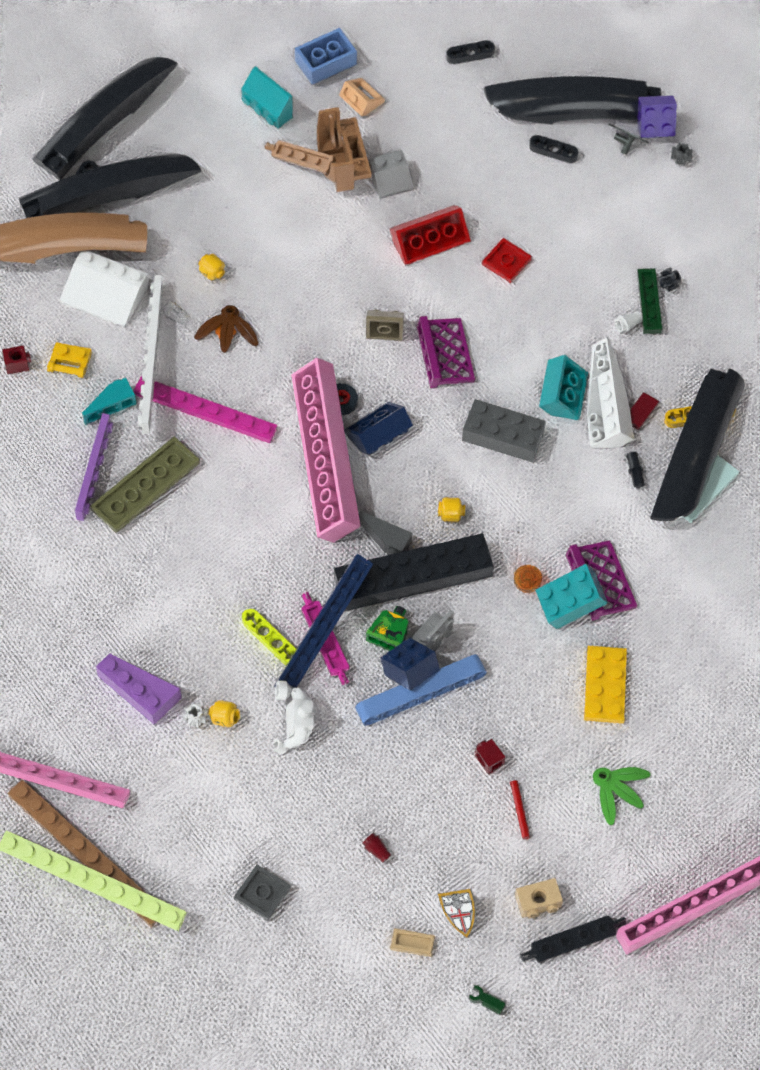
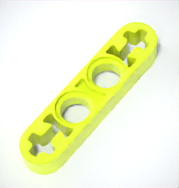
(267, 639)

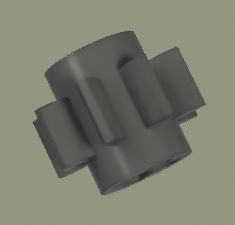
(681, 154)

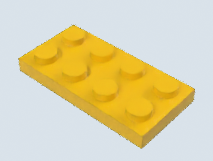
(605, 684)

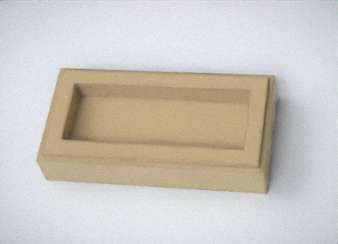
(412, 942)

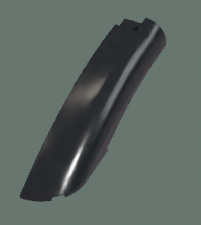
(569, 98)
(101, 114)
(109, 184)
(698, 445)

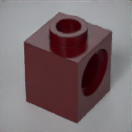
(13, 365)
(489, 756)

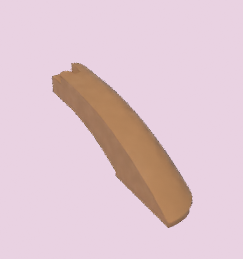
(69, 232)

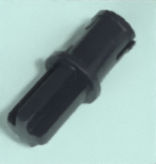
(635, 469)

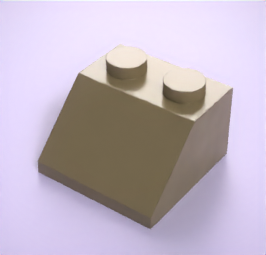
(384, 325)

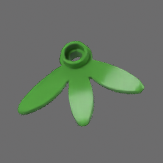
(613, 783)

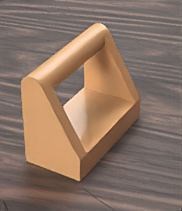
(357, 99)

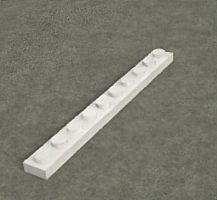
(150, 359)

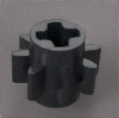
(669, 279)

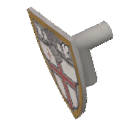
(459, 909)

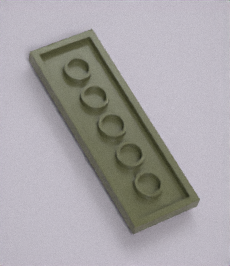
(145, 484)

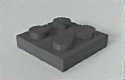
(262, 892)

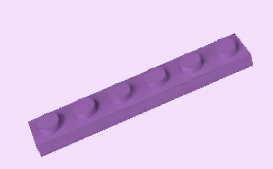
(92, 474)

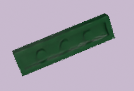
(649, 301)

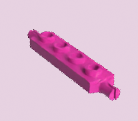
(331, 650)

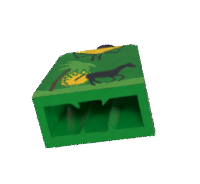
(388, 629)

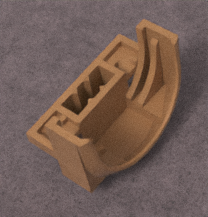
(349, 154)

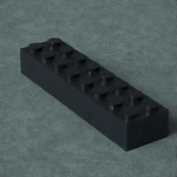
(422, 570)

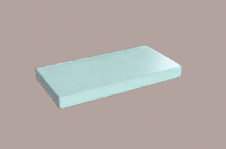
(720, 477)

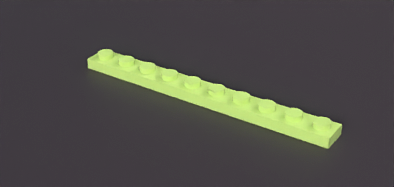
(92, 881)

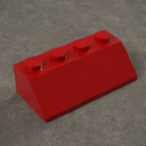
(430, 234)

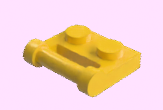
(69, 355)

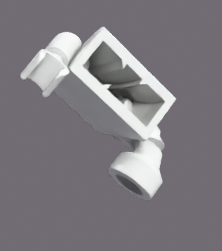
(298, 716)

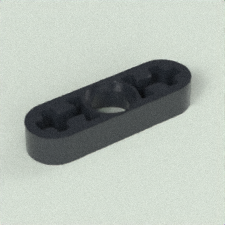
(482, 54)
(551, 142)

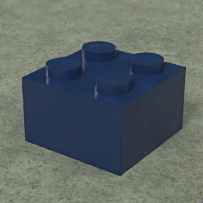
(410, 663)

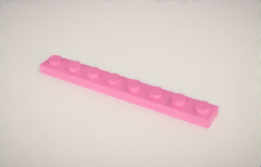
(63, 780)

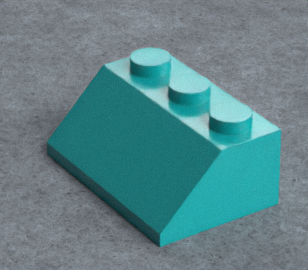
(267, 98)
(563, 388)

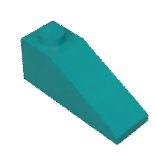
(112, 399)

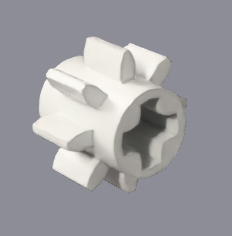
(194, 709)

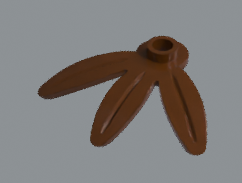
(228, 318)

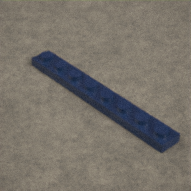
(325, 621)

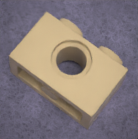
(547, 890)

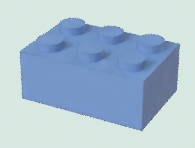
(325, 56)

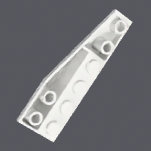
(607, 400)

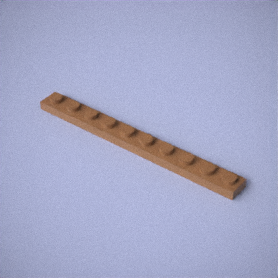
(69, 836)

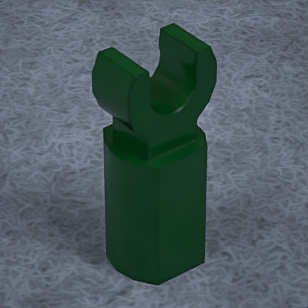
(488, 1000)

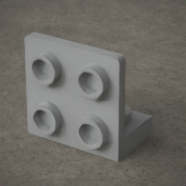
(434, 630)

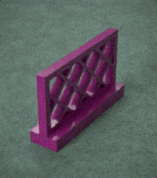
(431, 356)
(576, 560)

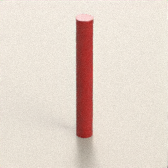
(520, 810)

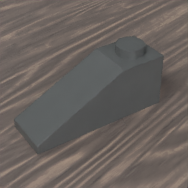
(387, 536)

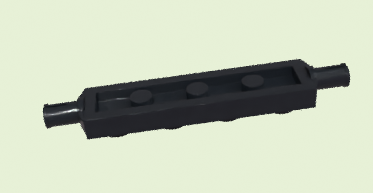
(573, 939)

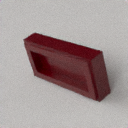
(642, 410)

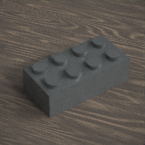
(503, 430)

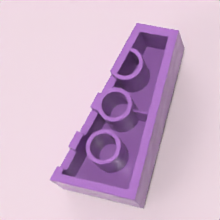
(139, 688)

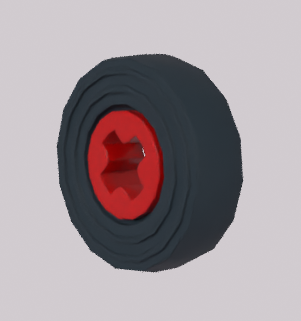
(350, 398)

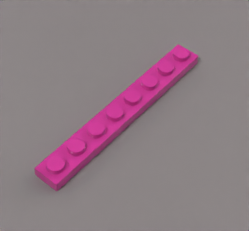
(210, 411)

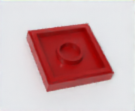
(506, 260)

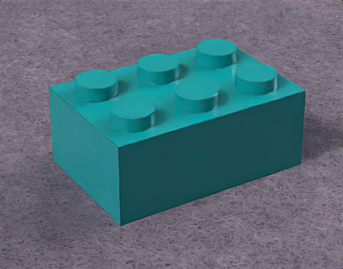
(571, 596)

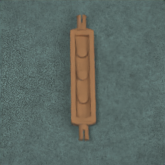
(301, 156)

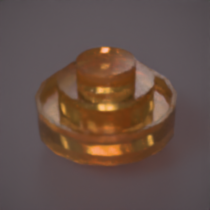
(527, 578)

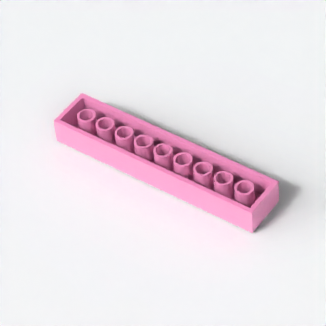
(325, 450)

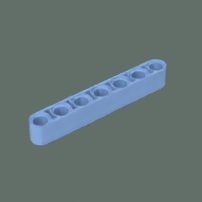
(401, 699)

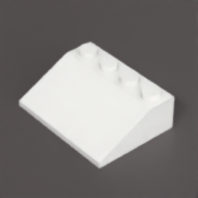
(104, 288)

